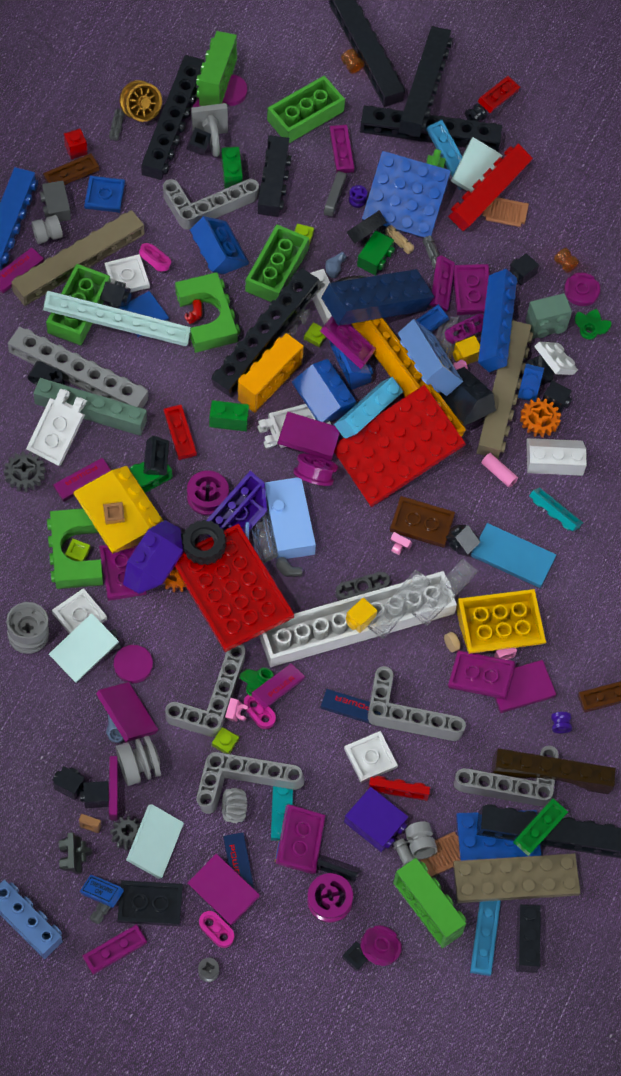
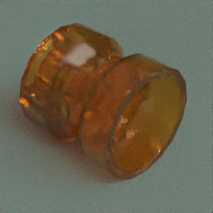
(352, 61)
(566, 260)

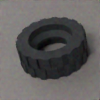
(366, 227)
(201, 528)

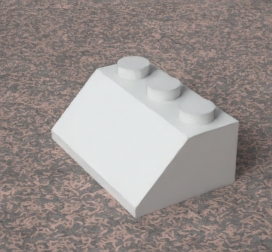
(556, 456)

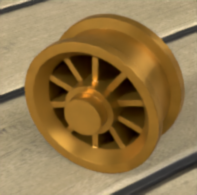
(140, 100)

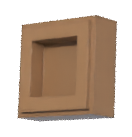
(114, 513)
(90, 823)

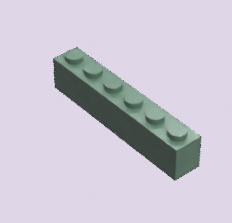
(97, 408)

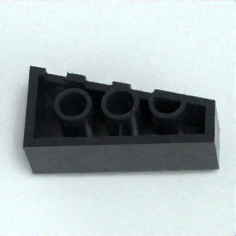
(274, 176)

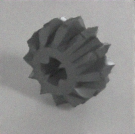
(120, 830)

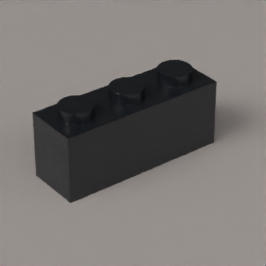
(528, 938)

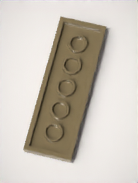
(516, 878)

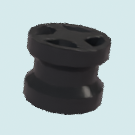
(476, 113)

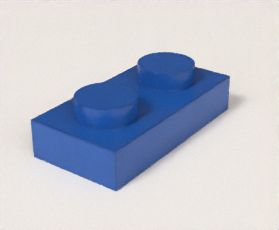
(530, 382)

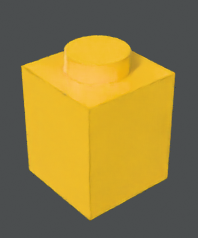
(467, 350)
(360, 615)

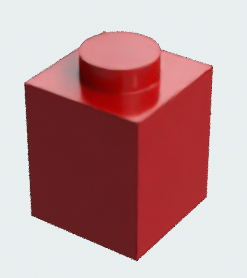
(75, 143)

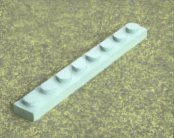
(116, 318)

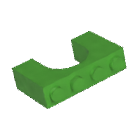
(209, 290)
(68, 572)

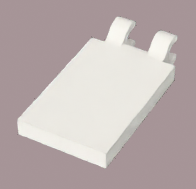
(275, 423)
(57, 428)

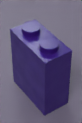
(376, 820)

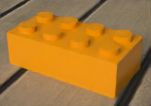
(270, 372)

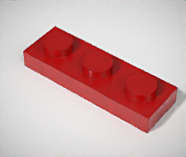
(498, 94)
(179, 432)
(399, 788)

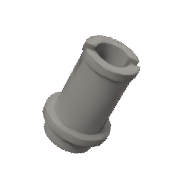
(403, 851)

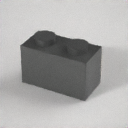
(55, 200)

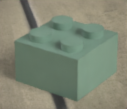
(548, 316)

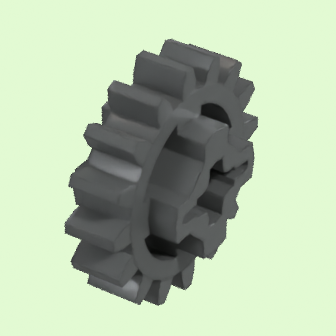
(28, 463)

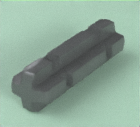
(116, 124)
(431, 249)
(101, 909)

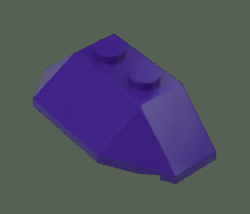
(242, 505)
(154, 557)

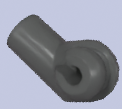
(286, 569)

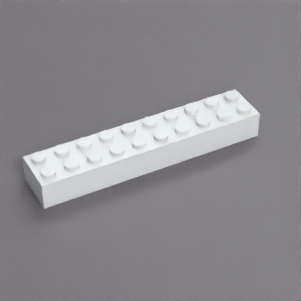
(326, 625)

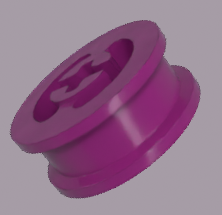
(315, 469)
(197, 492)
(326, 883)

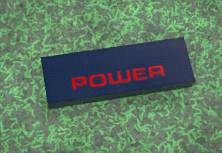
(346, 706)
(237, 856)

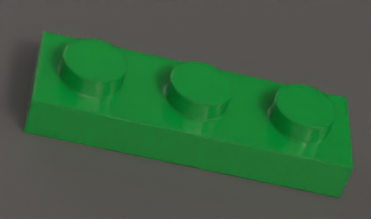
(540, 827)

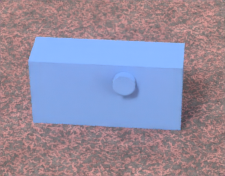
(290, 518)

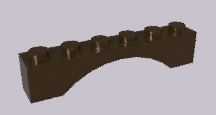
(585, 775)

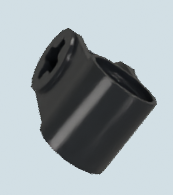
(44, 371)

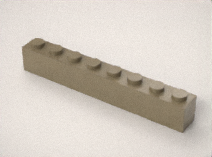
(85, 252)
(504, 388)

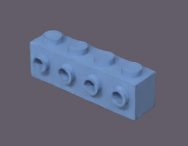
(28, 922)

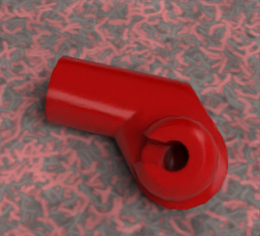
(196, 314)

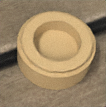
(452, 642)

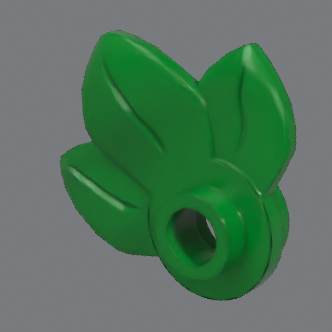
(593, 323)
(255, 678)

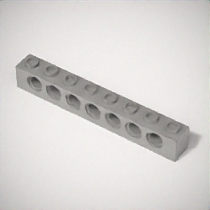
(83, 379)

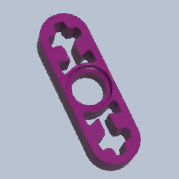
(460, 328)

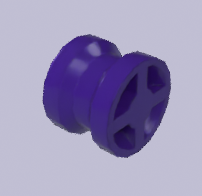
(355, 192)
(561, 722)

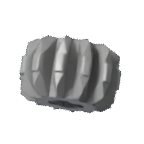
(234, 805)

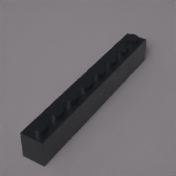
(372, 54)
(426, 81)
(567, 834)

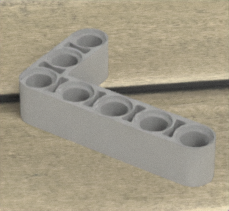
(174, 195)
(217, 698)
(407, 714)
(243, 774)
(512, 784)

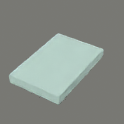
(474, 164)
(83, 648)
(155, 841)

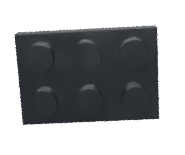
(150, 903)

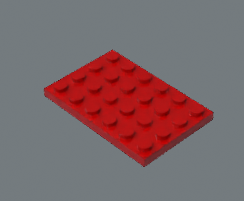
(398, 446)
(235, 591)

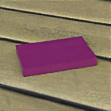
(470, 288)
(349, 341)
(308, 435)
(114, 571)
(481, 674)
(527, 686)
(127, 712)
(300, 839)
(223, 889)

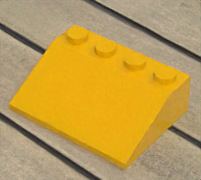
(139, 512)
(500, 621)

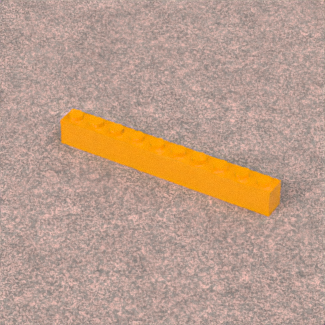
(398, 364)

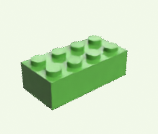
(217, 69)
(306, 109)
(277, 263)
(84, 285)
(429, 902)

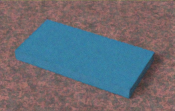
(513, 555)

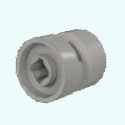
(49, 228)
(420, 840)

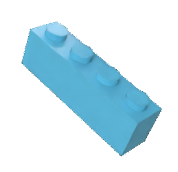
(368, 407)

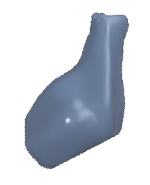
(333, 265)
(112, 732)

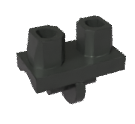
(76, 851)

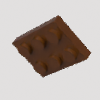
(422, 521)

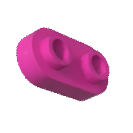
(155, 257)
(259, 712)
(217, 929)

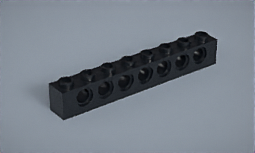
(172, 119)
(383, 123)
(300, 280)

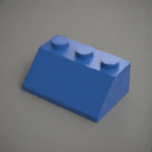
(218, 245)
(354, 375)
(324, 392)

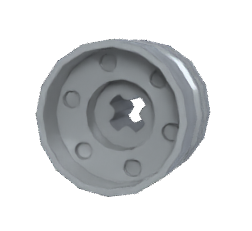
(24, 618)
(138, 760)

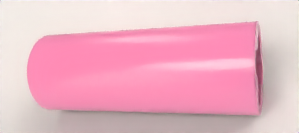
(499, 470)

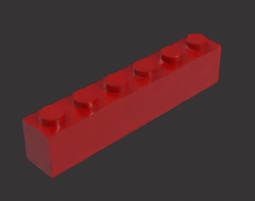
(488, 189)

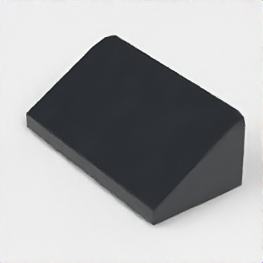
(156, 456)
(337, 867)

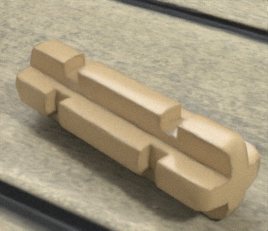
(399, 239)

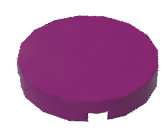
(236, 91)
(582, 289)
(133, 664)
(381, 945)

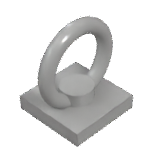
(212, 120)

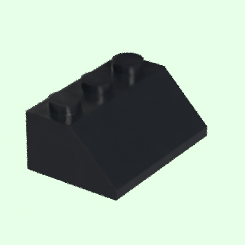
(470, 399)

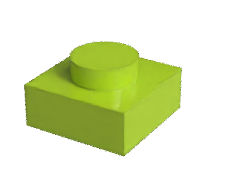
(305, 230)
(314, 335)
(77, 550)
(225, 741)

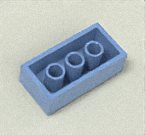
(429, 358)

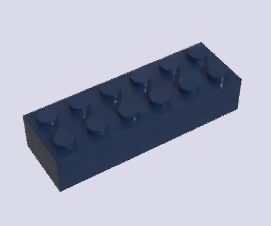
(377, 297)

